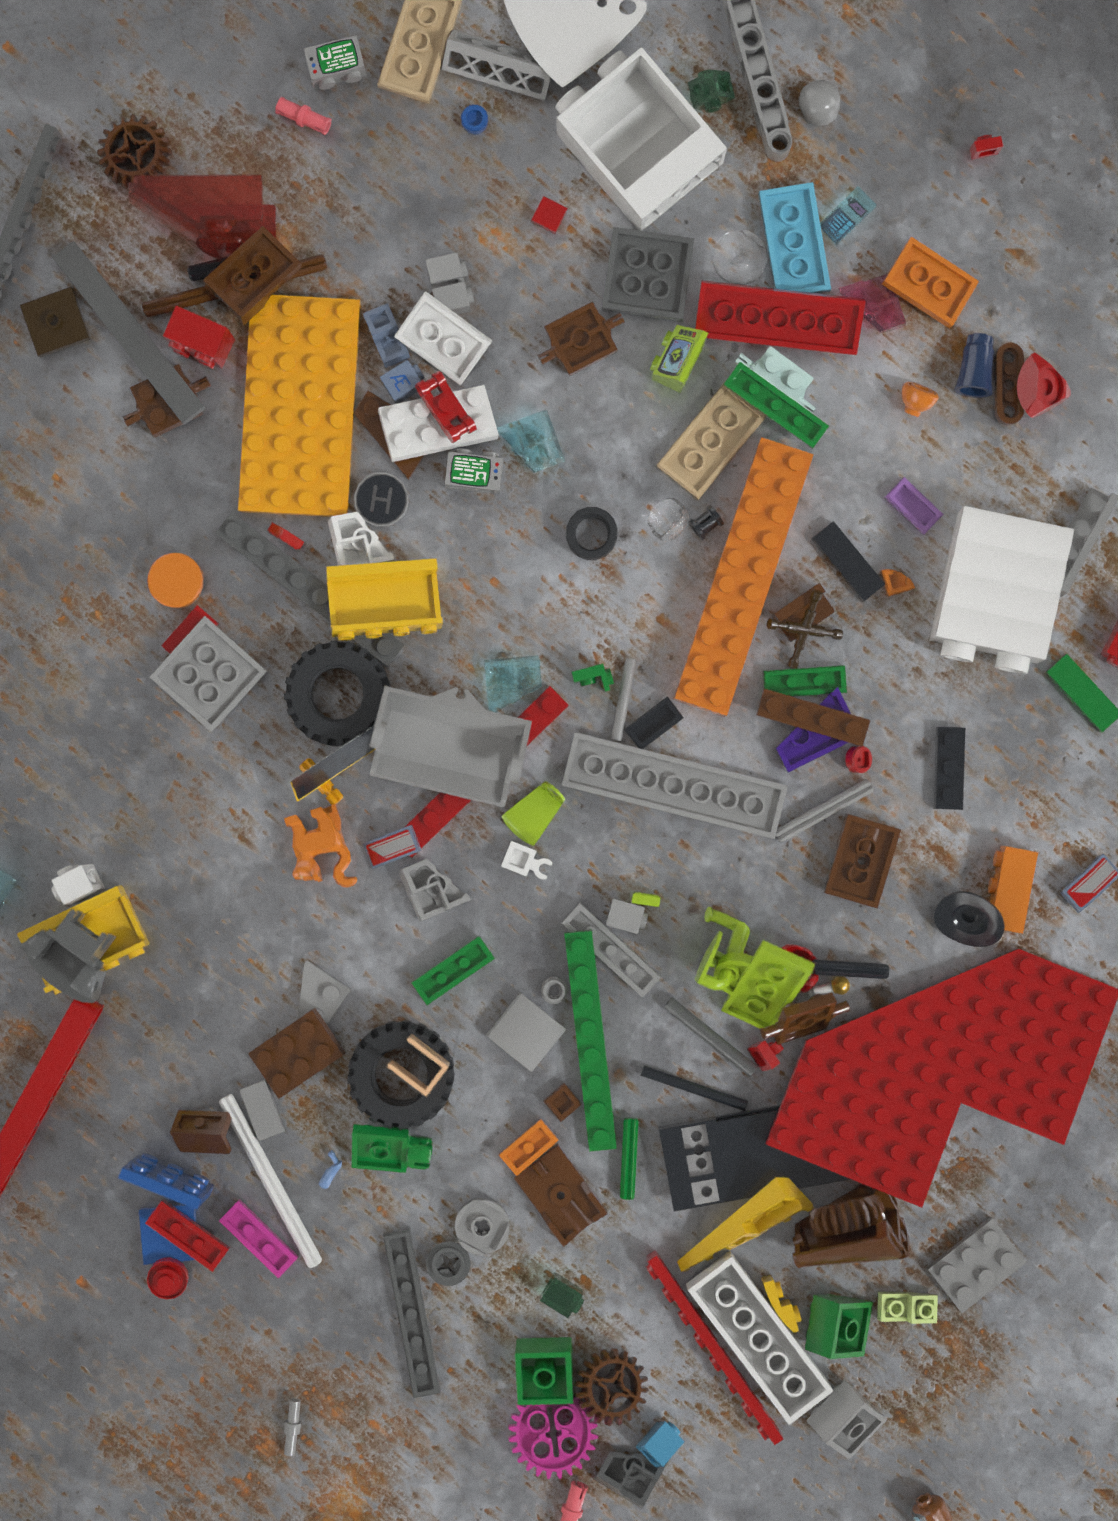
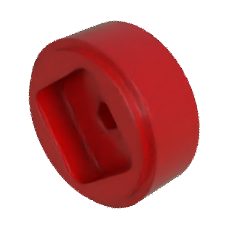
(858, 759)

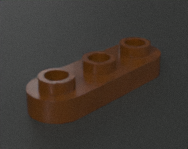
(1008, 372)

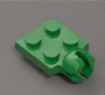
(389, 1149)

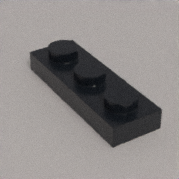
(949, 768)

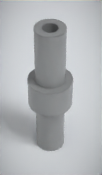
(292, 1427)

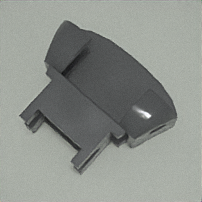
(70, 957)

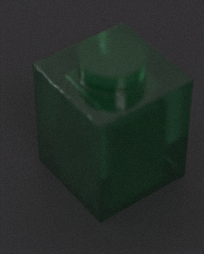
(562, 1295)

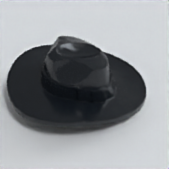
(969, 919)

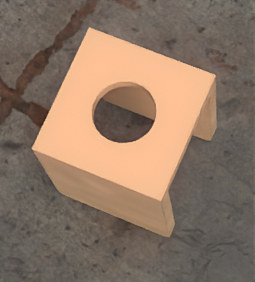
(411, 1079)

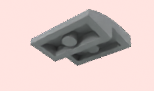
(525, 1032)

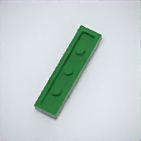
(776, 405)

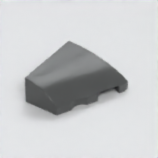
(629, 1476)

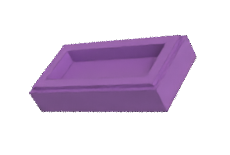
(913, 506)

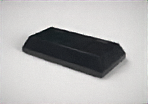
(654, 723)

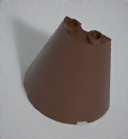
(870, 1244)

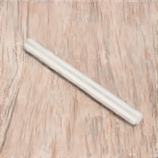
(271, 1181)

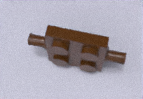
(581, 338)
(154, 409)
(805, 1018)

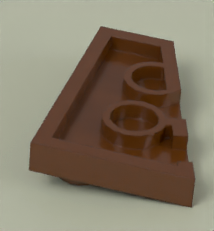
(369, 417)

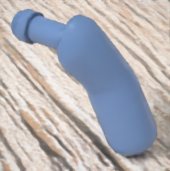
(330, 1173)

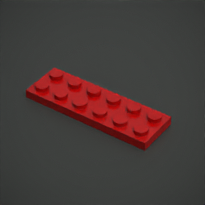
(780, 317)

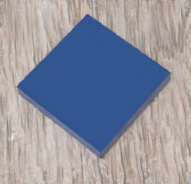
(155, 1245)

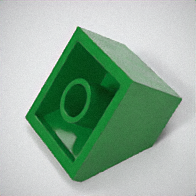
(838, 1326)
(544, 1370)

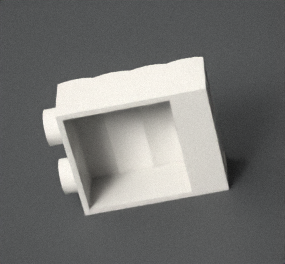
(638, 137)
(1001, 588)

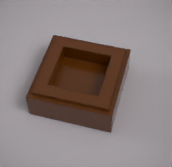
(562, 1102)

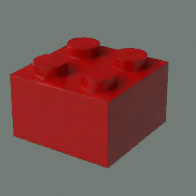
(199, 338)

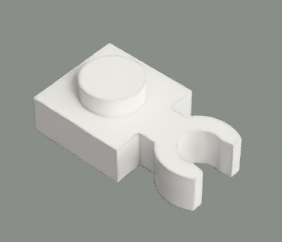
(521, 859)

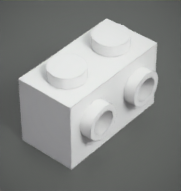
(76, 883)

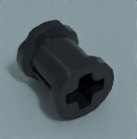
(706, 522)

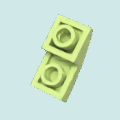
(907, 1306)

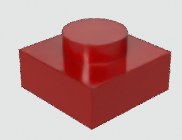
(986, 146)

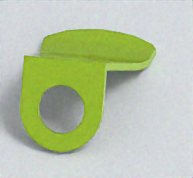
(534, 813)

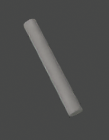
(623, 699)

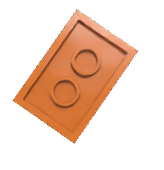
(930, 282)

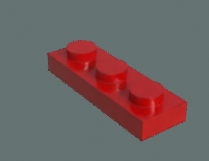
(187, 1235)

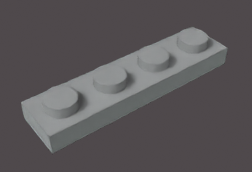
(613, 950)

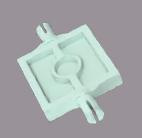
(781, 374)

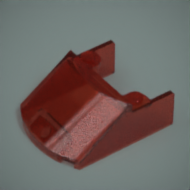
(205, 209)

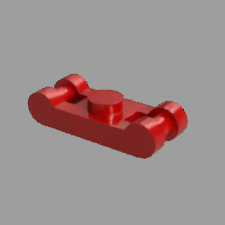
(445, 407)

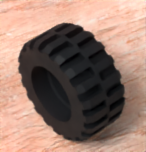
(369, 1095)

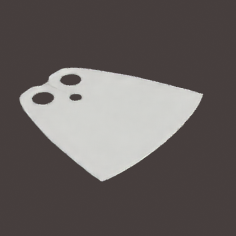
(571, 34)

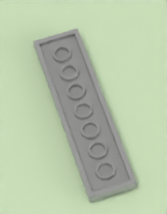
(674, 785)

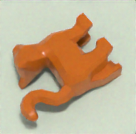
(319, 841)

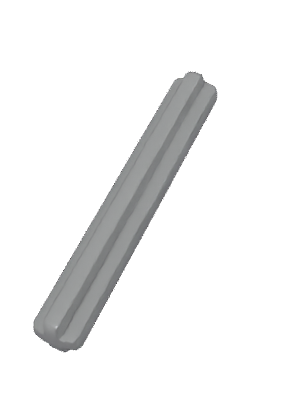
(824, 810)

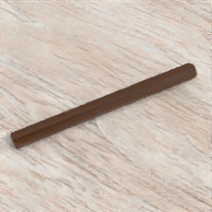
(201, 295)

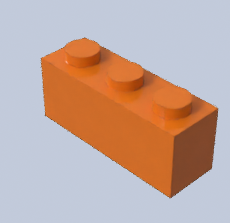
(1012, 885)

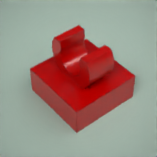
(765, 1054)

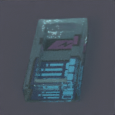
(847, 215)

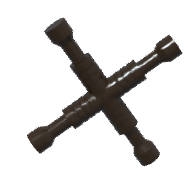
(804, 629)

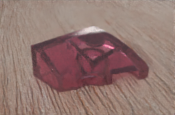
(881, 304)

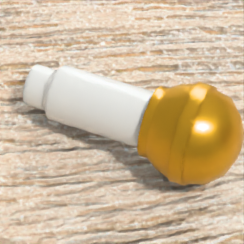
(838, 985)

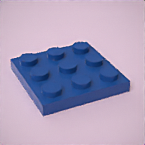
(167, 1180)

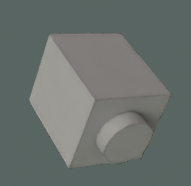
(626, 916)

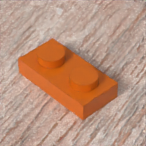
(528, 1147)

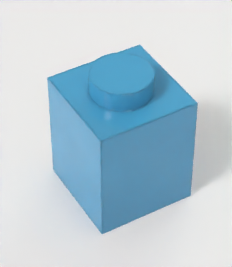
(660, 1443)

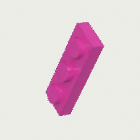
(258, 1238)

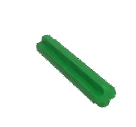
(629, 1158)

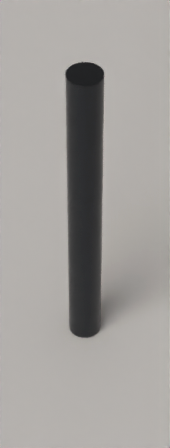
(694, 1088)

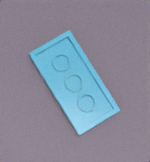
(794, 239)

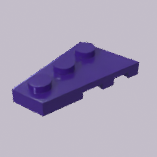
(805, 746)

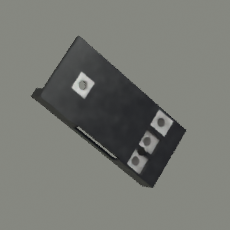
(735, 1158)

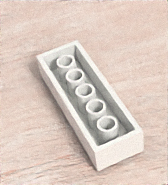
(759, 1337)

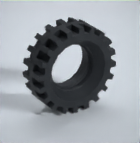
(307, 671)

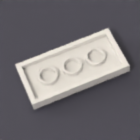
(415, 432)

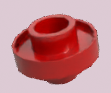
(167, 1278)

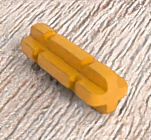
(333, 795)

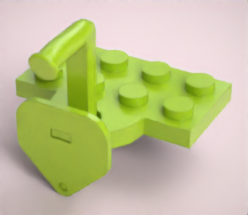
(755, 983)

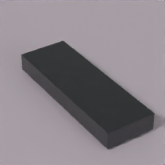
(848, 561)

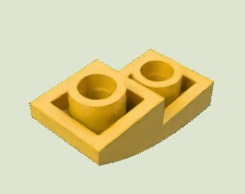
(787, 1313)

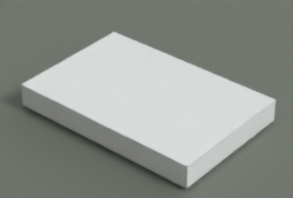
(443, 338)

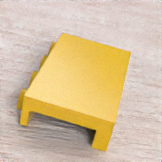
(383, 599)
(105, 913)

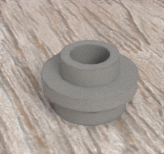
(554, 999)

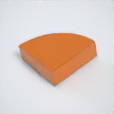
(896, 582)

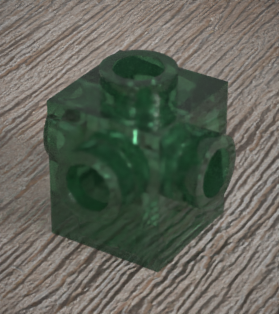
(711, 90)

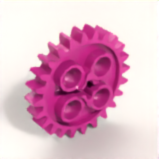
(528, 1436)

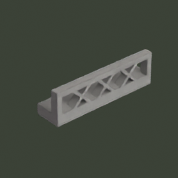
(495, 54)
(1087, 526)

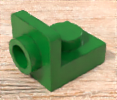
(588, 676)

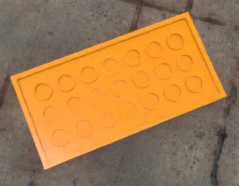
(299, 407)

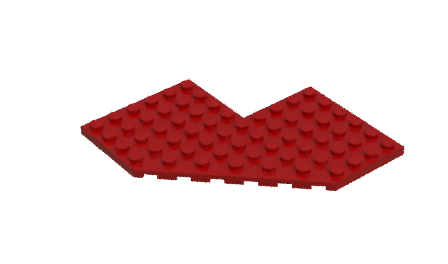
(889, 1085)

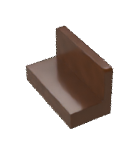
(796, 609)
(201, 1131)

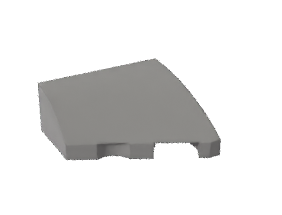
(430, 890)

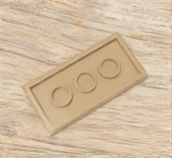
(418, 47)
(710, 441)

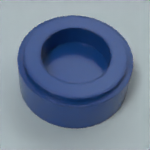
(474, 119)

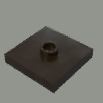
(55, 322)

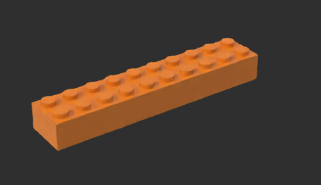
(743, 577)

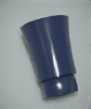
(976, 367)

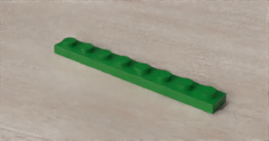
(590, 1040)

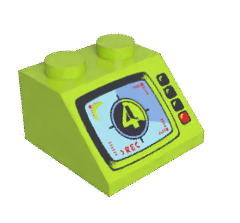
(678, 357)

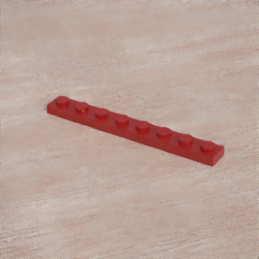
(446, 807)
(719, 1357)

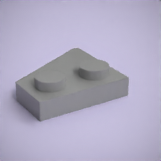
(320, 992)

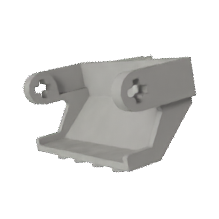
(448, 745)

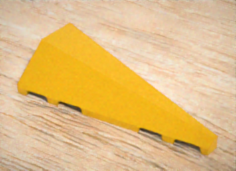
(763, 1211)

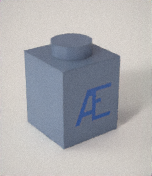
(401, 381)

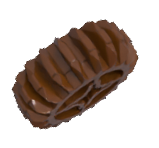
(124, 153)
(847, 1215)
(616, 1377)

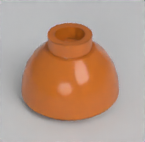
(918, 398)

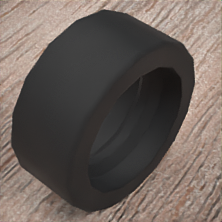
(591, 512)

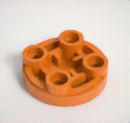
(175, 580)

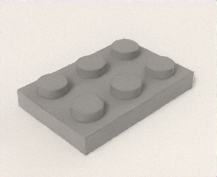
(976, 1264)

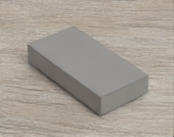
(262, 1110)

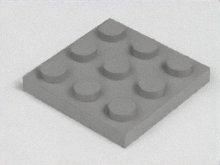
(208, 674)

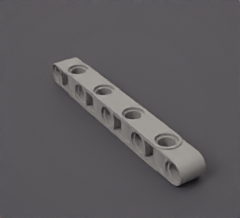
(758, 75)

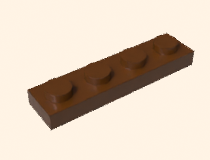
(813, 717)

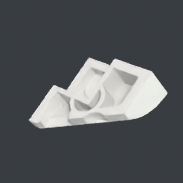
(355, 542)

